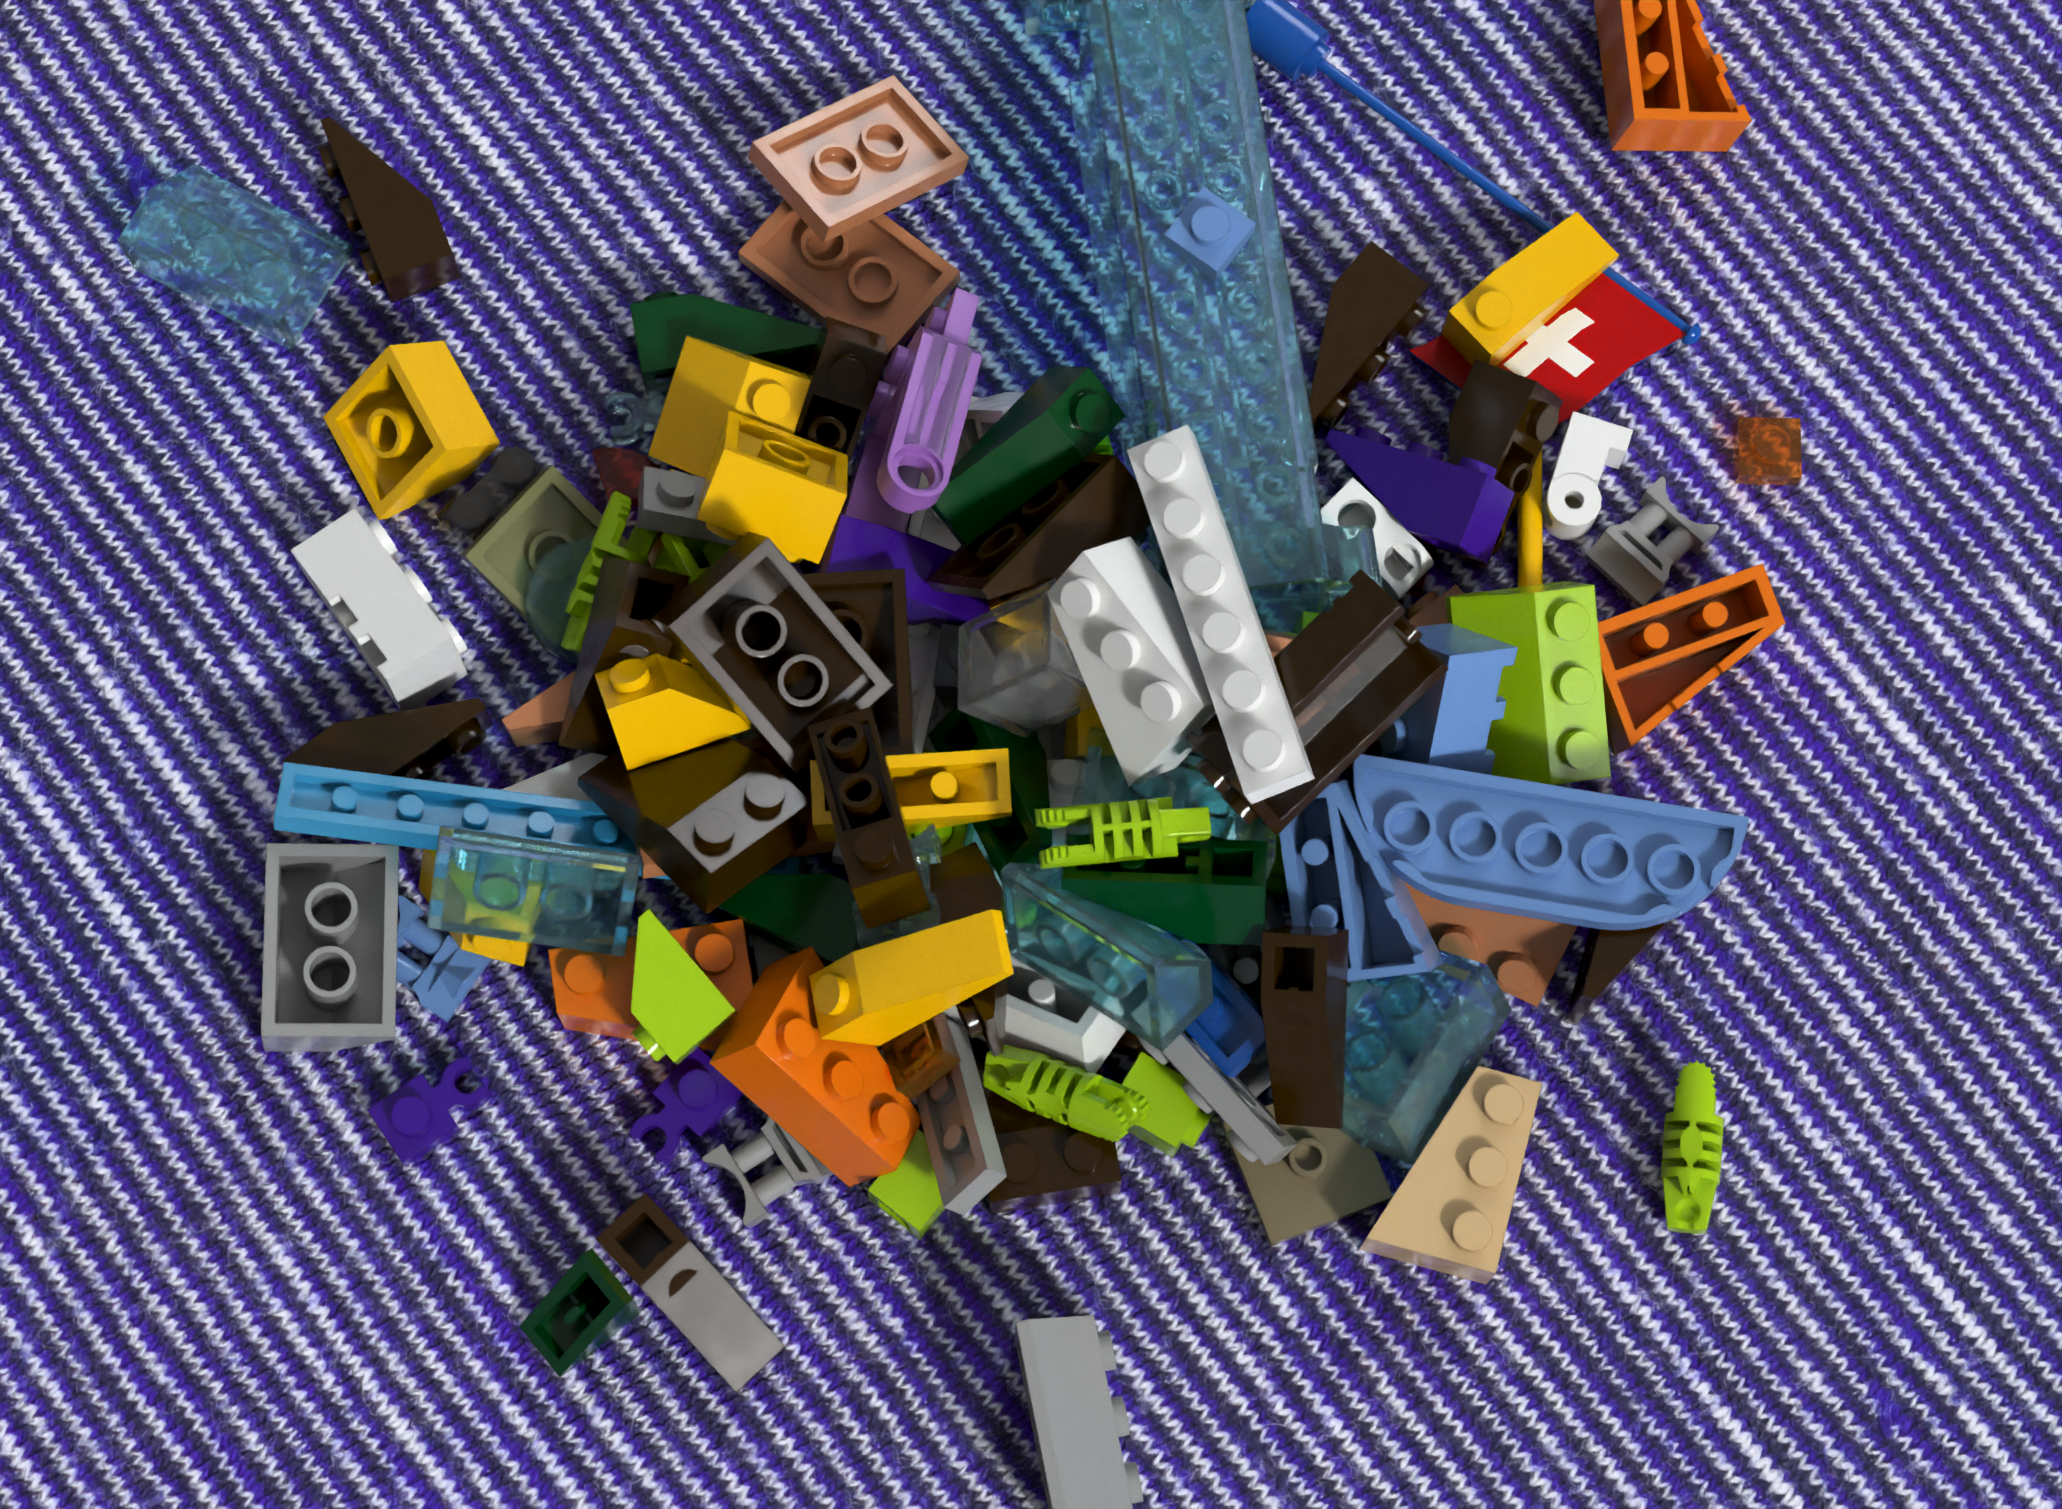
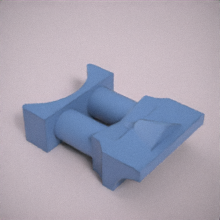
(449, 974)

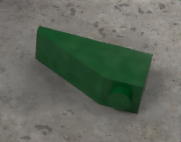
(667, 318)
(1027, 450)
(1016, 836)
(1204, 894)
(797, 913)

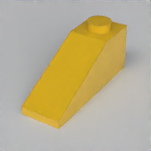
(1527, 291)
(935, 789)
(909, 979)

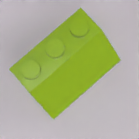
(1555, 688)

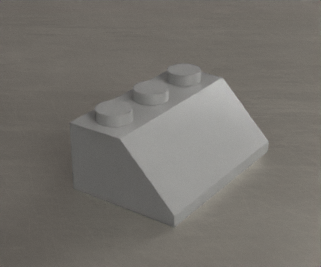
(329, 946)
(1073, 1414)

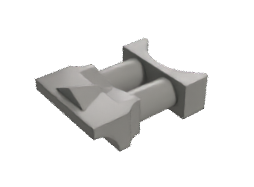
(1633, 560)
(797, 1168)

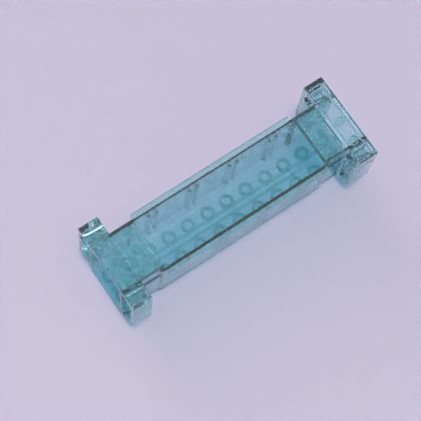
(1156, 117)

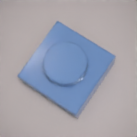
(1209, 233)

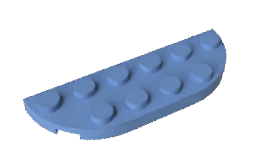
(1543, 845)

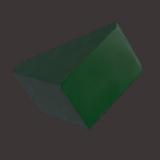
(579, 1314)

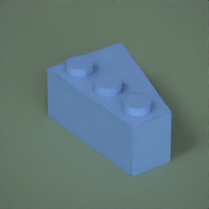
(1455, 714)
(1344, 883)

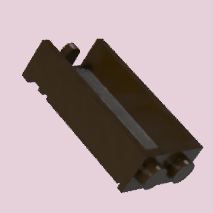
(1344, 686)

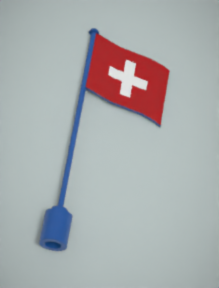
(1579, 347)

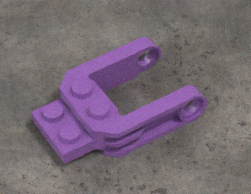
(916, 419)

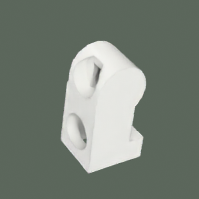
(1573, 489)
(1399, 554)

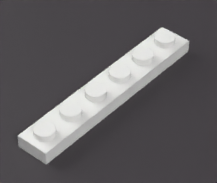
(1220, 615)

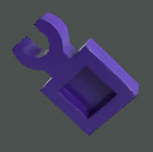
(693, 1099)
(420, 1116)

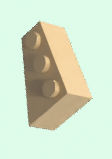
(1464, 1183)

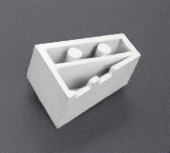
(382, 609)
(1133, 656)
(1053, 1021)

